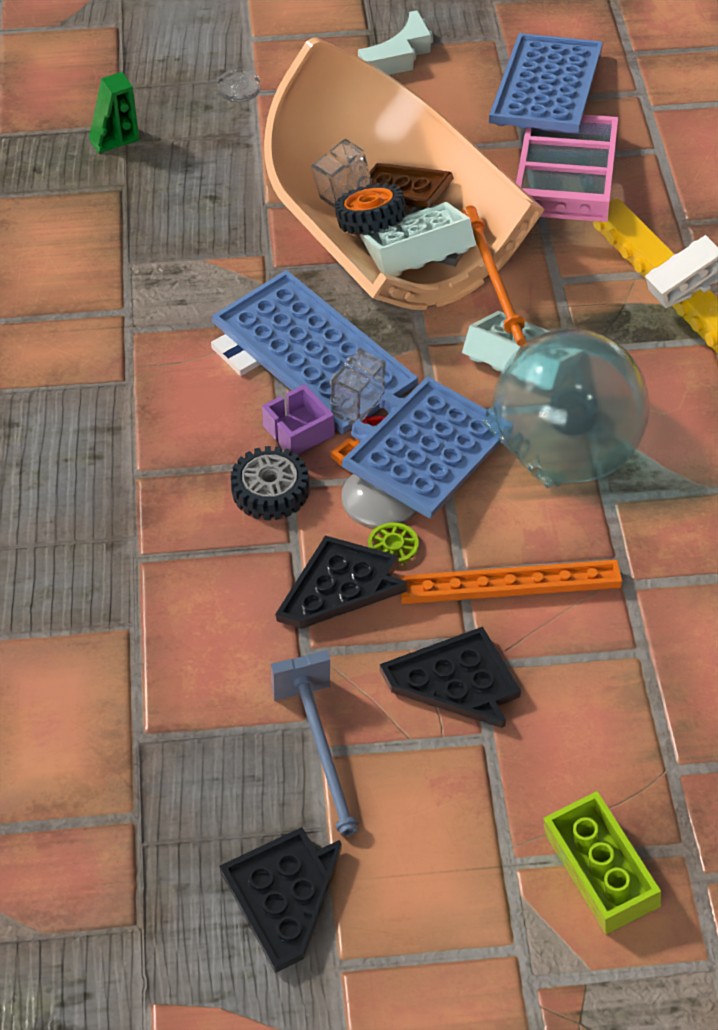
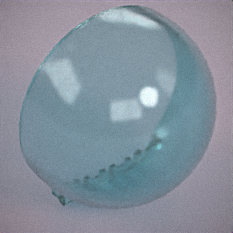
(570, 406)

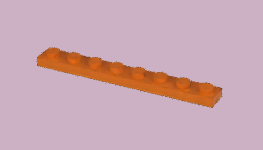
(511, 581)

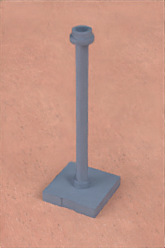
(302, 677)

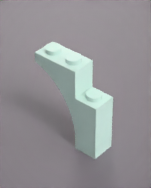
(400, 51)

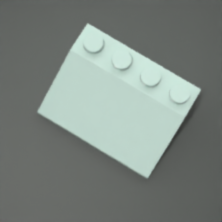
(420, 239)
(491, 343)

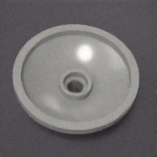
(371, 505)

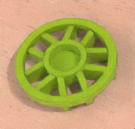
(394, 542)

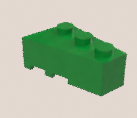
(114, 114)

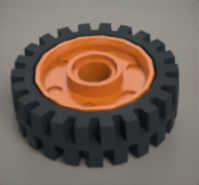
(370, 208)

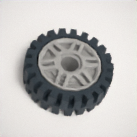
(270, 483)

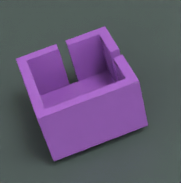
(306, 421)

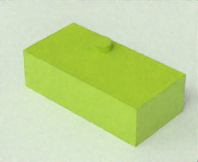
(602, 862)

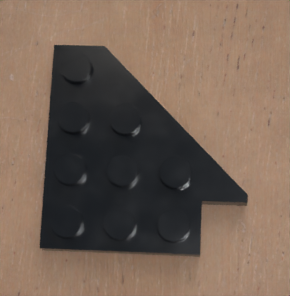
(340, 580)
(457, 676)
(282, 892)

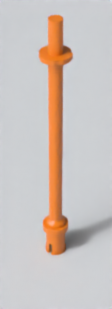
(513, 322)

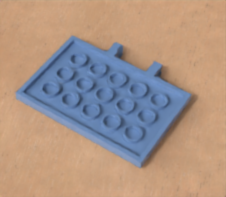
(422, 446)

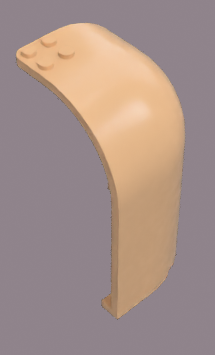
(341, 97)

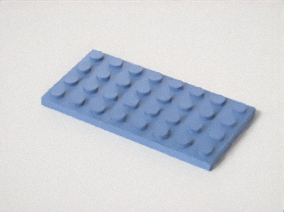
(546, 83)
(303, 339)

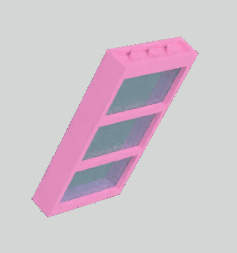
(570, 170)

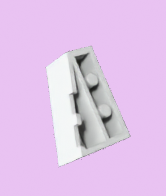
(685, 273)

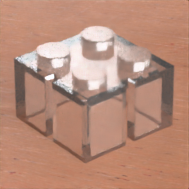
(335, 178)
(357, 386)

